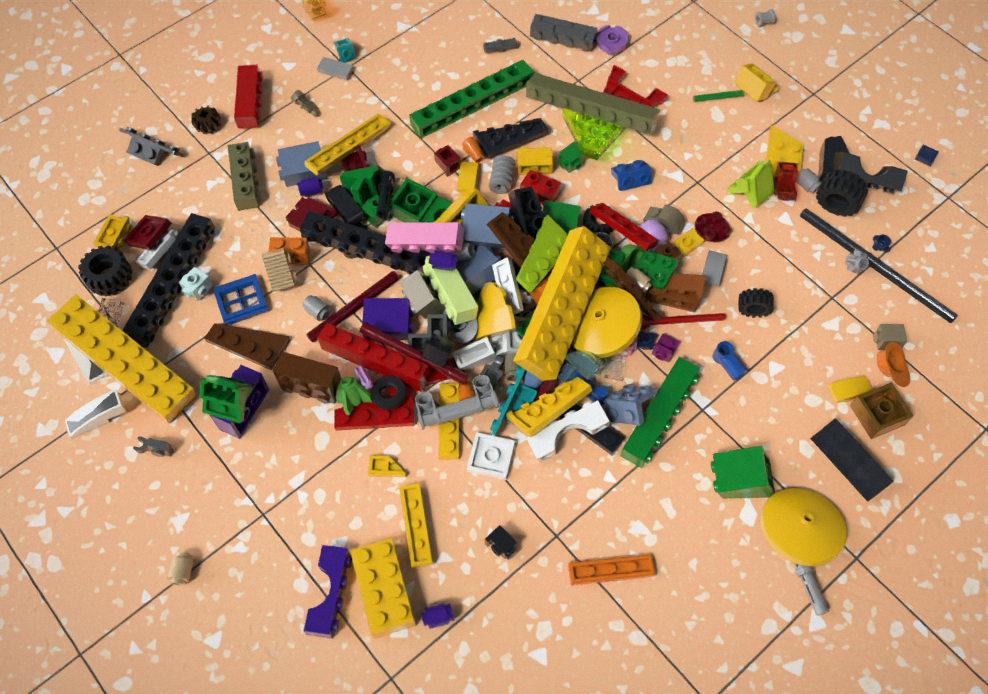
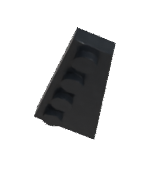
(506, 138)

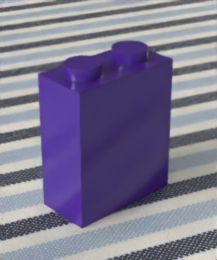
(389, 316)

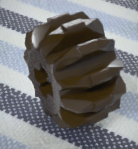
(206, 119)

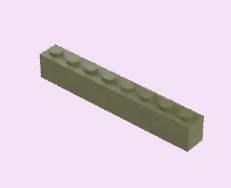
(592, 103)

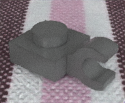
(494, 372)
(156, 447)

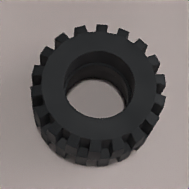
(842, 192)
(99, 260)

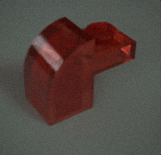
(785, 181)

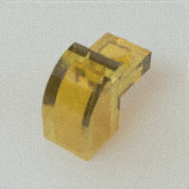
(314, 8)

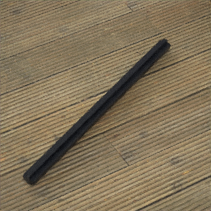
(880, 266)

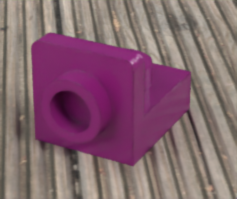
(665, 348)

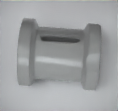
(765, 17)

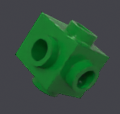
(370, 209)

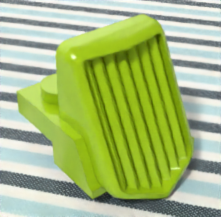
(755, 183)

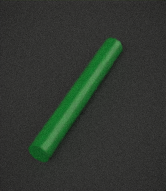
(720, 95)

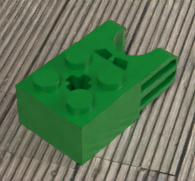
(417, 204)

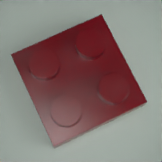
(148, 232)

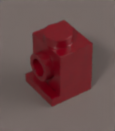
(447, 160)

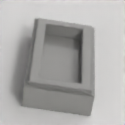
(335, 68)

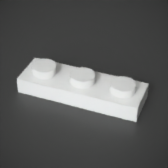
(506, 278)

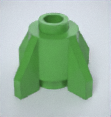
(351, 394)

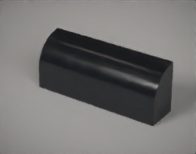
(852, 460)

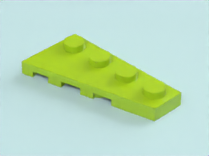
(542, 254)

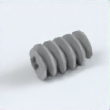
(501, 174)

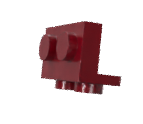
(355, 160)

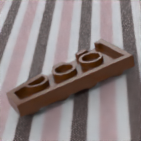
(512, 238)

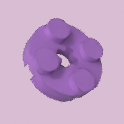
(609, 46)

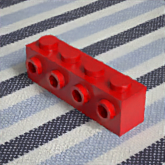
(248, 96)

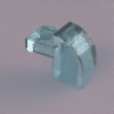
(581, 361)

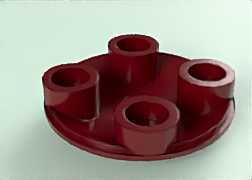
(712, 227)

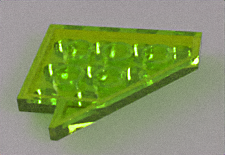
(591, 134)

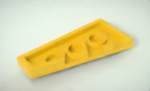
(539, 414)

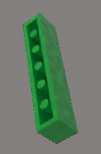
(660, 411)

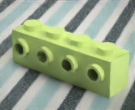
(452, 293)

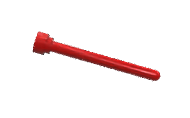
(647, 321)

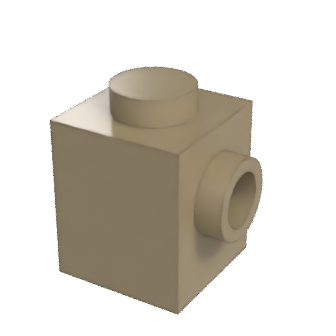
(889, 333)

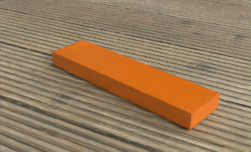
(611, 569)

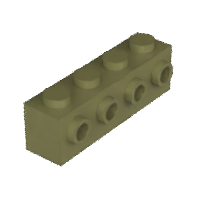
(243, 176)

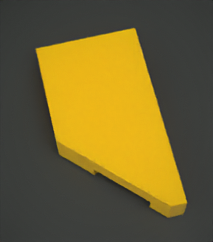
(384, 467)

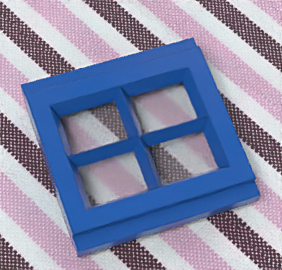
(240, 299)

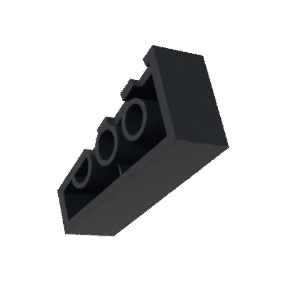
(526, 210)

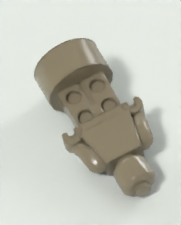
(298, 97)

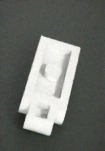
(150, 257)

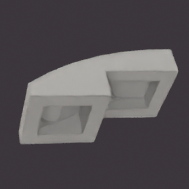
(714, 267)

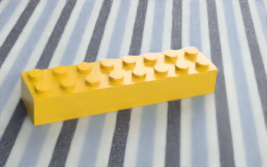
(562, 304)
(122, 358)

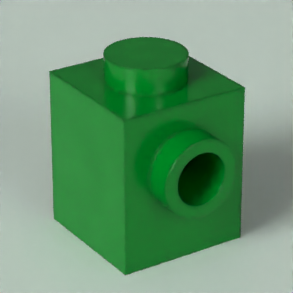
(570, 158)

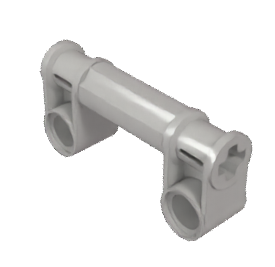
(484, 398)

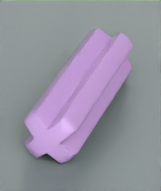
(363, 377)

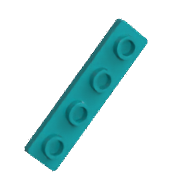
(518, 395)

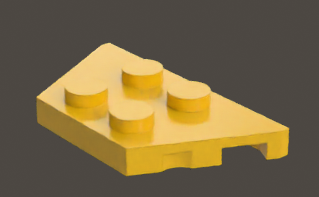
(783, 149)

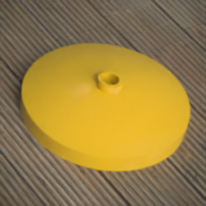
(608, 322)
(803, 527)

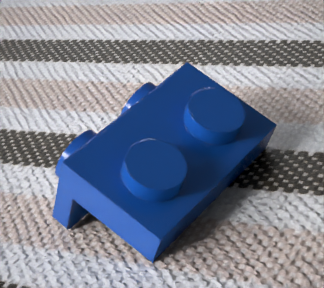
(632, 175)

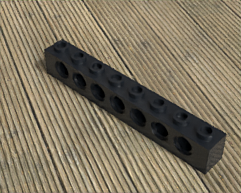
(366, 239)
(177, 263)

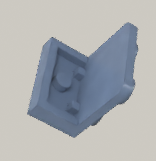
(625, 405)

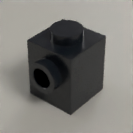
(437, 349)

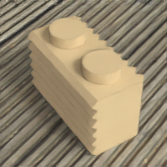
(278, 269)

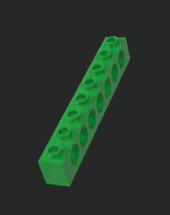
(470, 99)

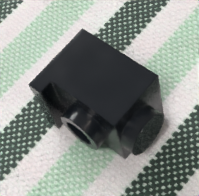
(501, 543)

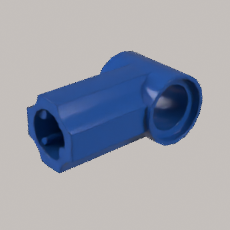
(730, 361)

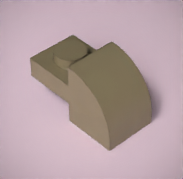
(667, 216)

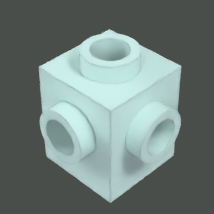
(195, 284)

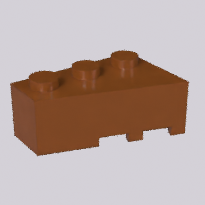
(681, 292)

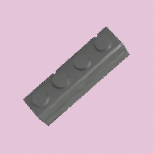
(563, 32)

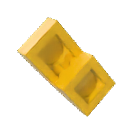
(467, 176)
(849, 388)

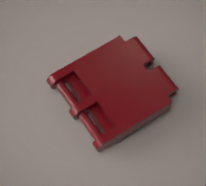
(304, 205)

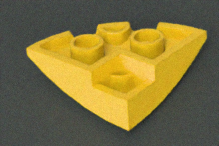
(493, 314)

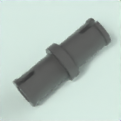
(500, 45)

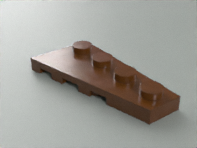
(624, 282)
(252, 345)

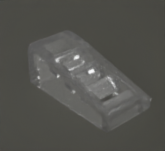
(118, 308)

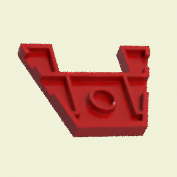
(614, 88)

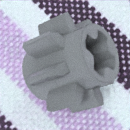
(856, 262)

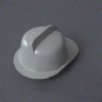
(462, 332)

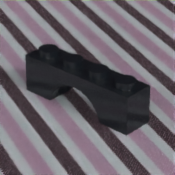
(888, 178)

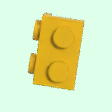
(113, 232)

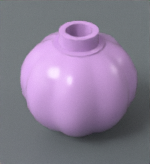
(657, 230)

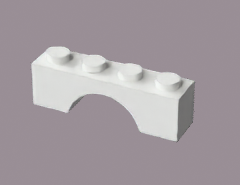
(589, 418)

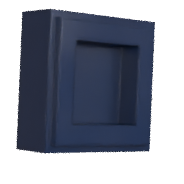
(926, 155)

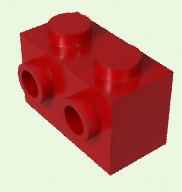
(543, 186)

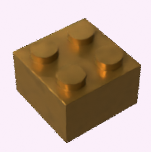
(881, 410)

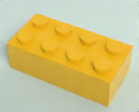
(382, 588)

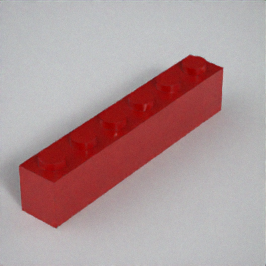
(373, 356)

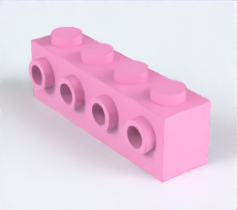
(424, 237)

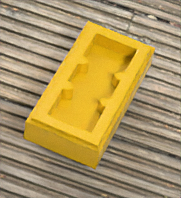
(688, 242)

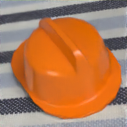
(893, 364)

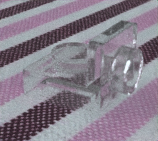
(616, 366)

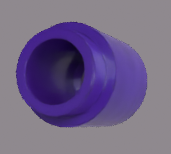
(310, 186)
(443, 260)
(437, 615)

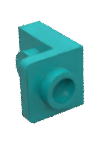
(345, 49)

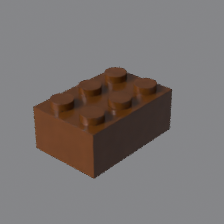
(307, 377)

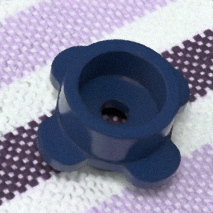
(883, 239)
(646, 345)

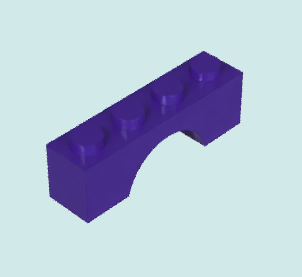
(322, 619)

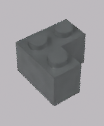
(435, 324)

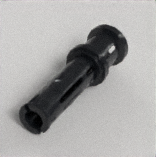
(385, 188)

